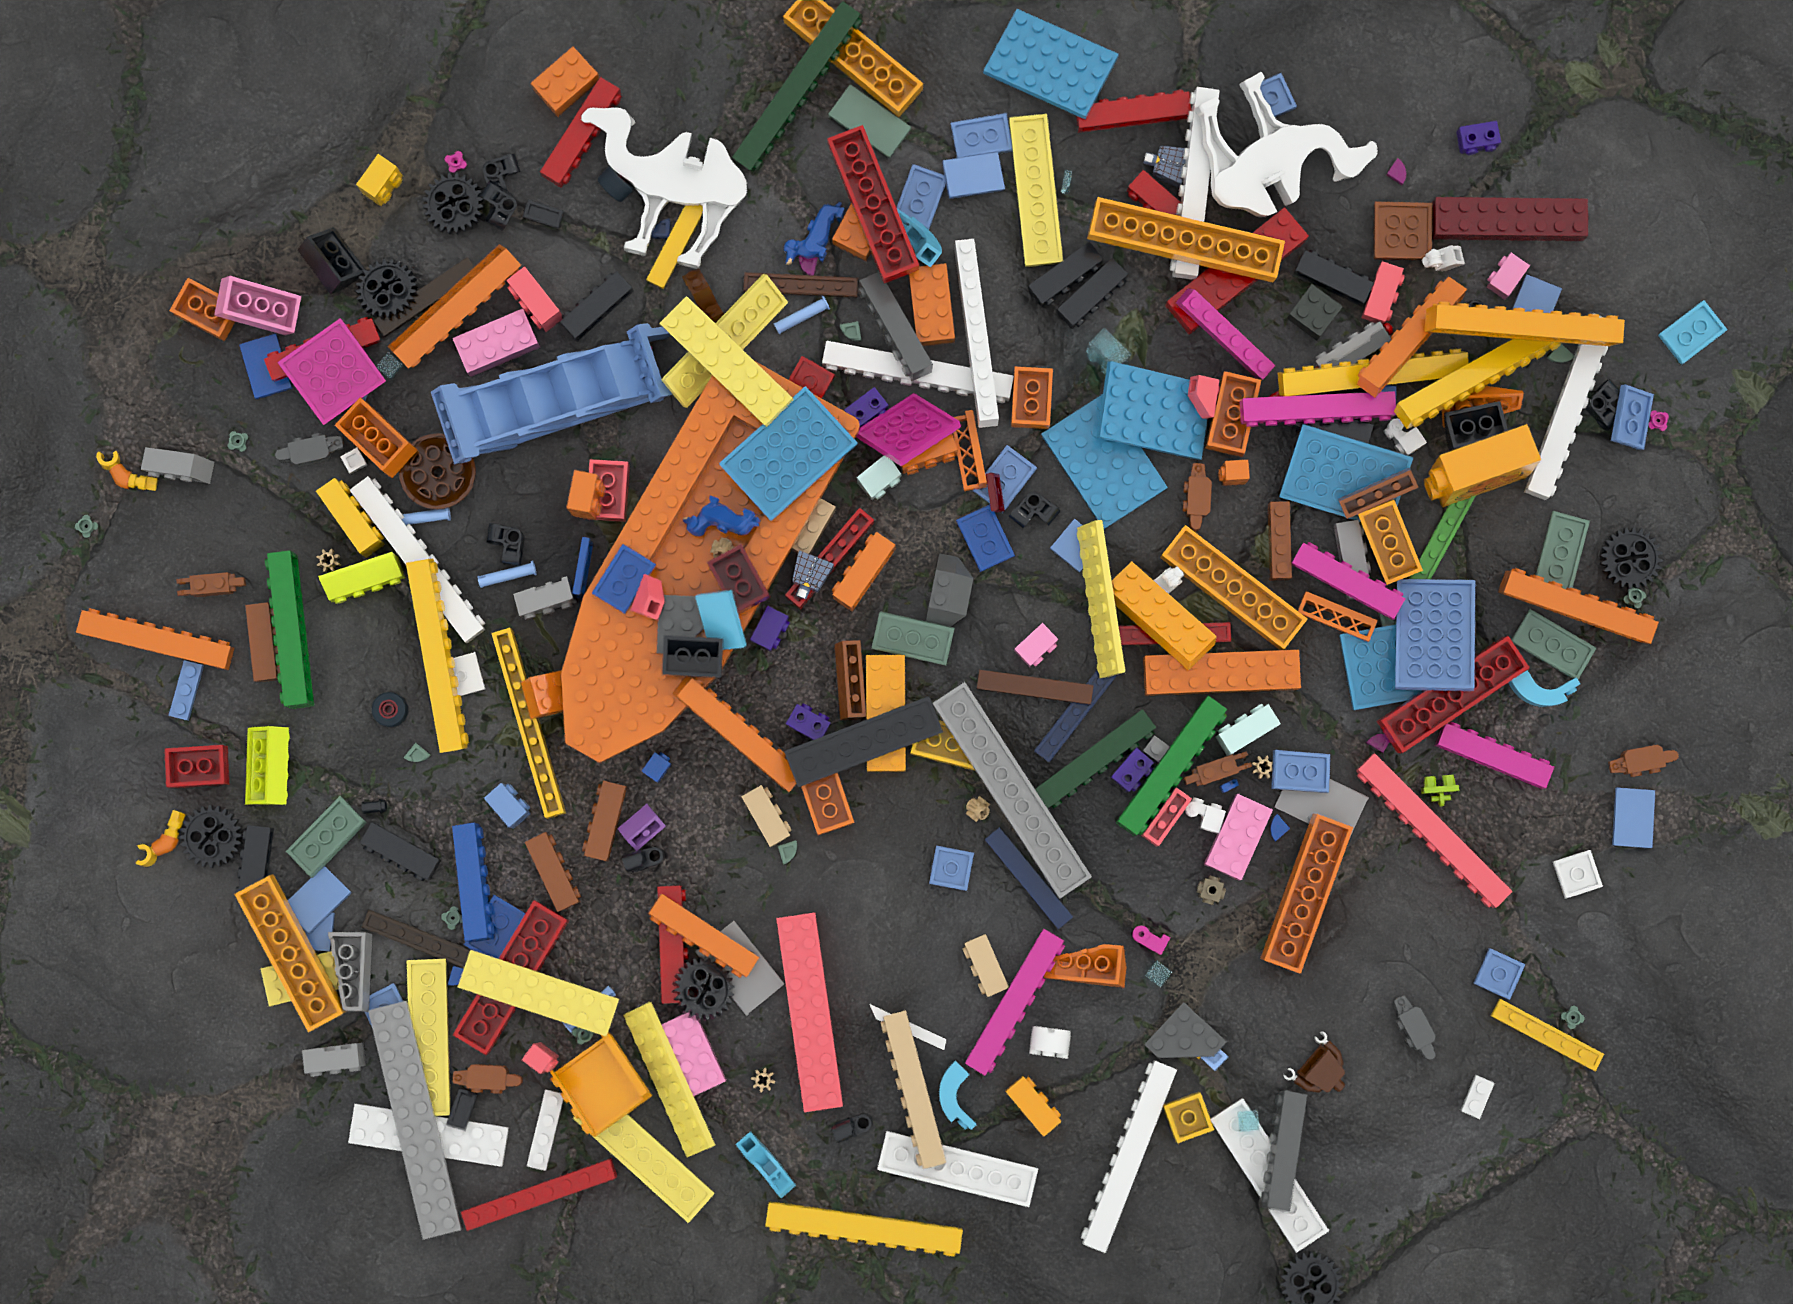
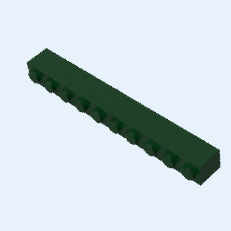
(798, 86)

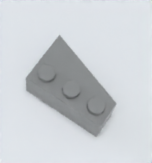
(177, 465)

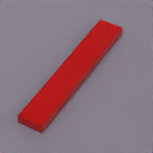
(1136, 636)

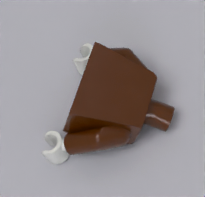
(1322, 1069)

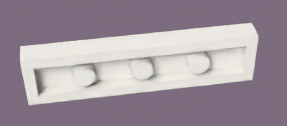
(545, 1130)

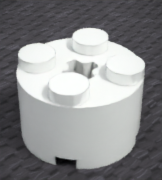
(1050, 1042)

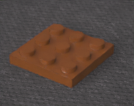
(1402, 230)

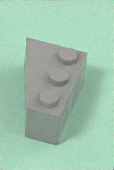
(545, 598)
(334, 1059)

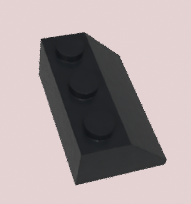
(331, 260)
(1473, 424)
(692, 656)

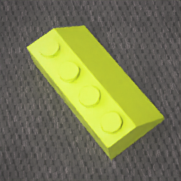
(362, 577)
(267, 765)

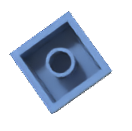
(507, 805)

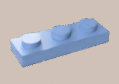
(186, 690)

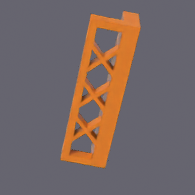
(974, 441)
(1341, 612)

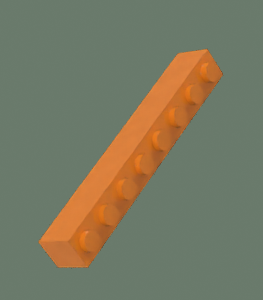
(1407, 340)
(155, 640)
(735, 731)

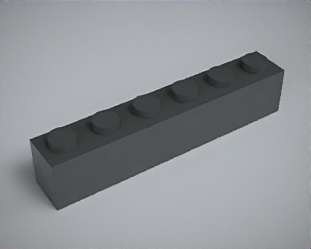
(895, 327)
(1284, 1151)

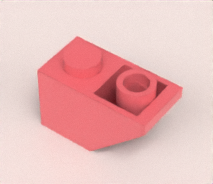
(1203, 395)
(649, 598)

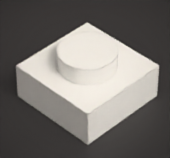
(353, 460)

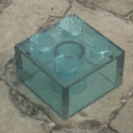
(1106, 348)

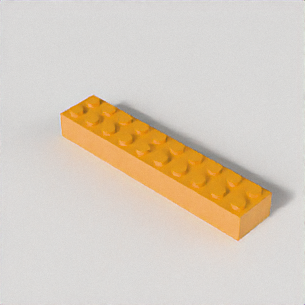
(1185, 239)
(1524, 325)

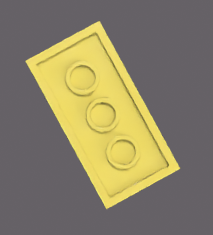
(275, 990)

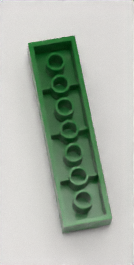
(290, 629)
(1171, 765)

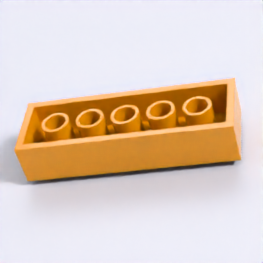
(1161, 616)
(885, 693)

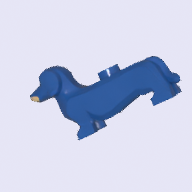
(818, 236)
(722, 517)

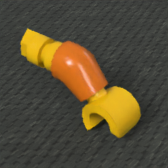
(123, 477)
(165, 843)

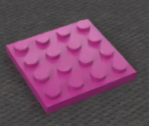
(331, 371)
(907, 429)

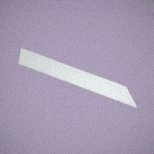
(917, 1032)

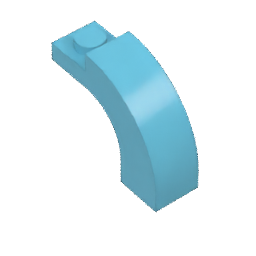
(922, 240)
(1533, 694)
(948, 1088)
(766, 1163)

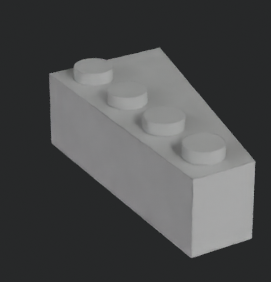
(353, 968)

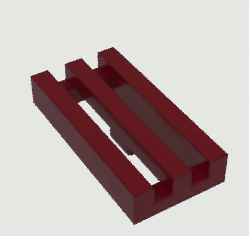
(995, 492)

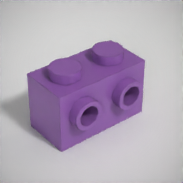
(641, 827)

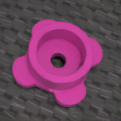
(460, 163)
(1663, 417)

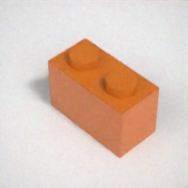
(1234, 472)

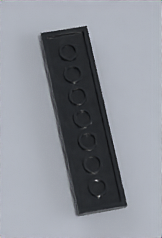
(863, 741)

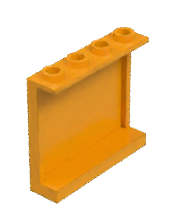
(600, 1085)

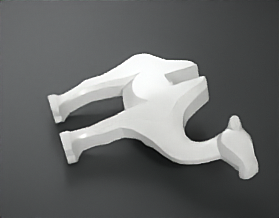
(1272, 159)
(672, 178)

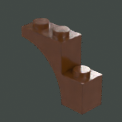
(703, 294)

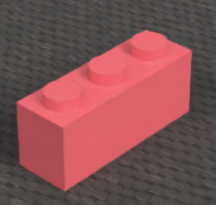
(1383, 293)
(1166, 817)
(541, 1058)

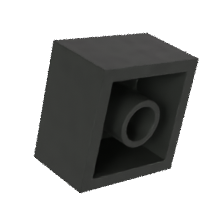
(1314, 312)

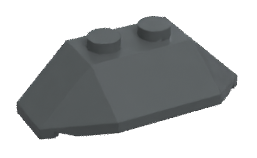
(949, 591)

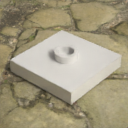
(468, 674)
(1577, 874)

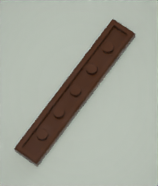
(808, 284)
(1035, 687)

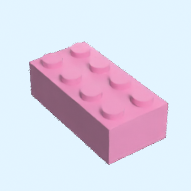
(257, 305)
(496, 342)
(1238, 837)
(694, 1053)

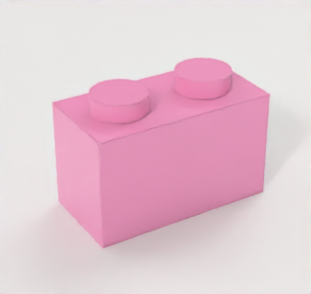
(1507, 276)
(1035, 645)

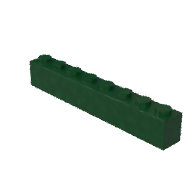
(1095, 759)

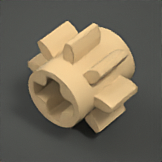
(721, 546)
(323, 558)
(1258, 769)
(977, 808)
(758, 1078)

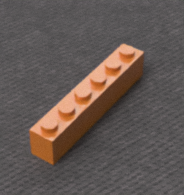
(702, 935)

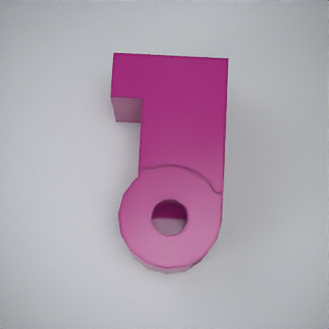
(1144, 937)

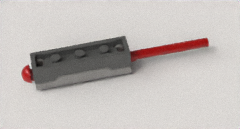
(1358, 347)

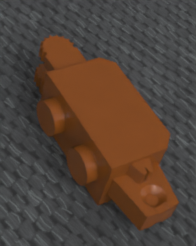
(1198, 496)
(211, 584)
(1642, 759)
(1216, 770)
(487, 1077)

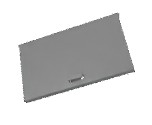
(1339, 804)
(760, 982)

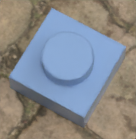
(1216, 1061)

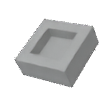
(1156, 749)

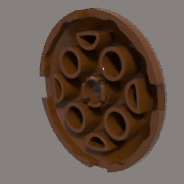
(430, 491)

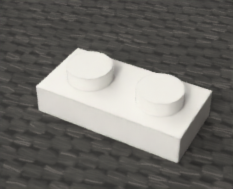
(1477, 1096)

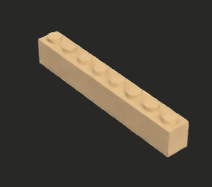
(914, 1090)

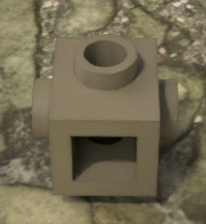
(1203, 890)

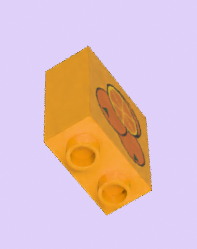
(1482, 466)

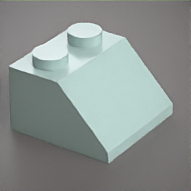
(879, 477)

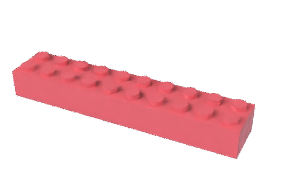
(809, 1012)

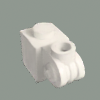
(1444, 258)
(1405, 441)
(1170, 579)
(1211, 815)

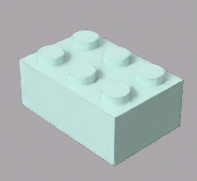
(1247, 729)

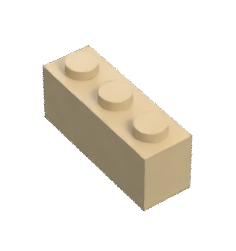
(814, 527)
(767, 815)
(985, 965)

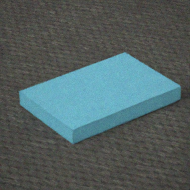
(1692, 332)
(721, 618)

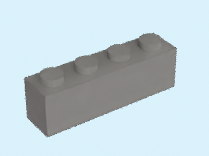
(1351, 547)

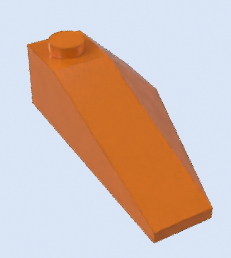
(1509, 398)
(1096, 966)

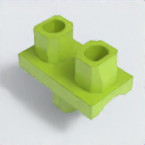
(1448, 786)

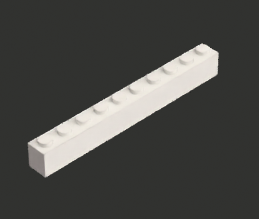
(1195, 175)
(976, 333)
(883, 364)
(1565, 419)
(410, 549)
(1129, 1156)

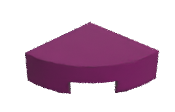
(1397, 172)
(808, 265)
(1378, 742)

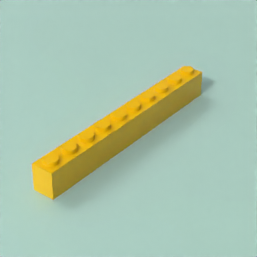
(1345, 376)
(1469, 379)
(437, 655)
(529, 728)
(864, 1227)

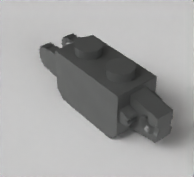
(311, 450)
(1415, 1026)

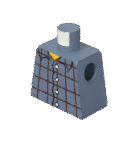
(1167, 164)
(810, 573)

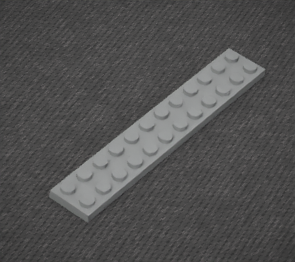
(1011, 790)
(415, 1120)

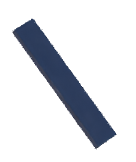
(1071, 719)
(1028, 878)

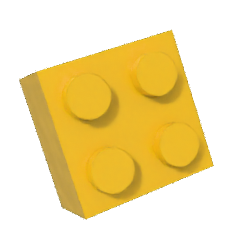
(380, 180)
(1188, 1117)

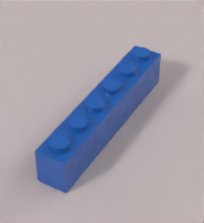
(472, 882)

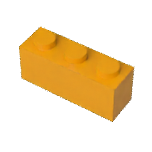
(1034, 1105)

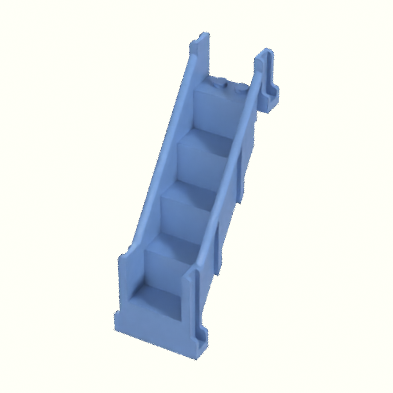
(550, 396)

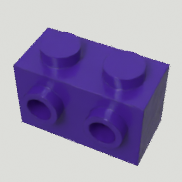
(1478, 137)
(867, 407)
(770, 628)
(807, 722)
(1132, 770)

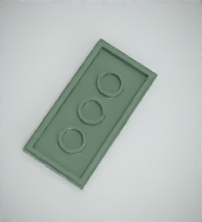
(881, 126)
(1562, 549)
(912, 638)
(1553, 644)
(326, 837)

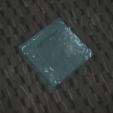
(1066, 181)
(389, 365)
(1158, 973)
(1248, 1120)

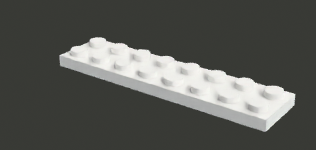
(477, 1144)
(1250, 1150)
(962, 1171)

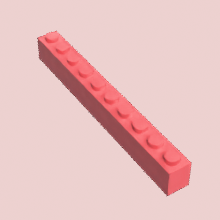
(1433, 831)

